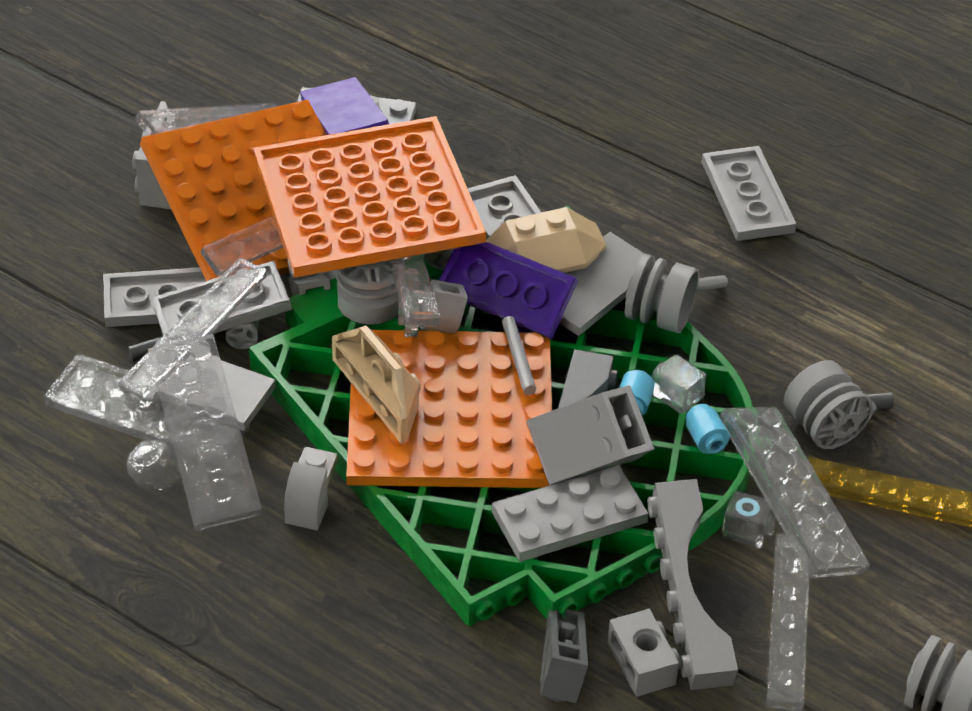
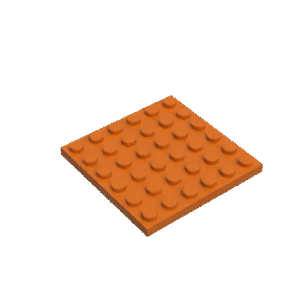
(213, 173)
(367, 196)
(467, 417)

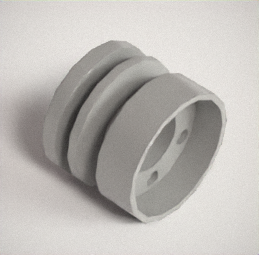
(655, 291)
(367, 293)
(828, 404)
(940, 678)

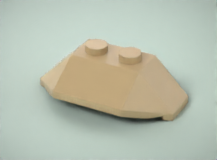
(552, 238)
(379, 378)

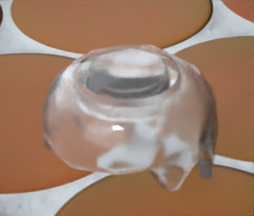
(153, 464)

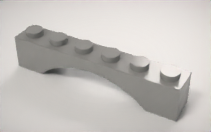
(706, 648)

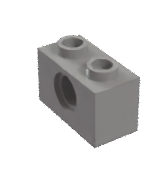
(643, 652)

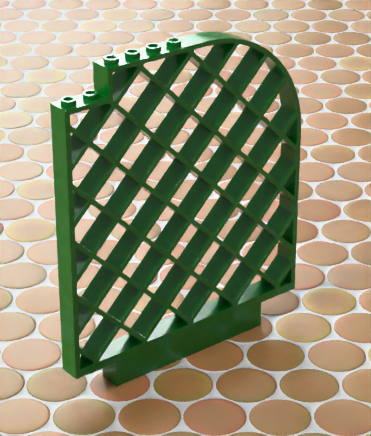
(302, 348)

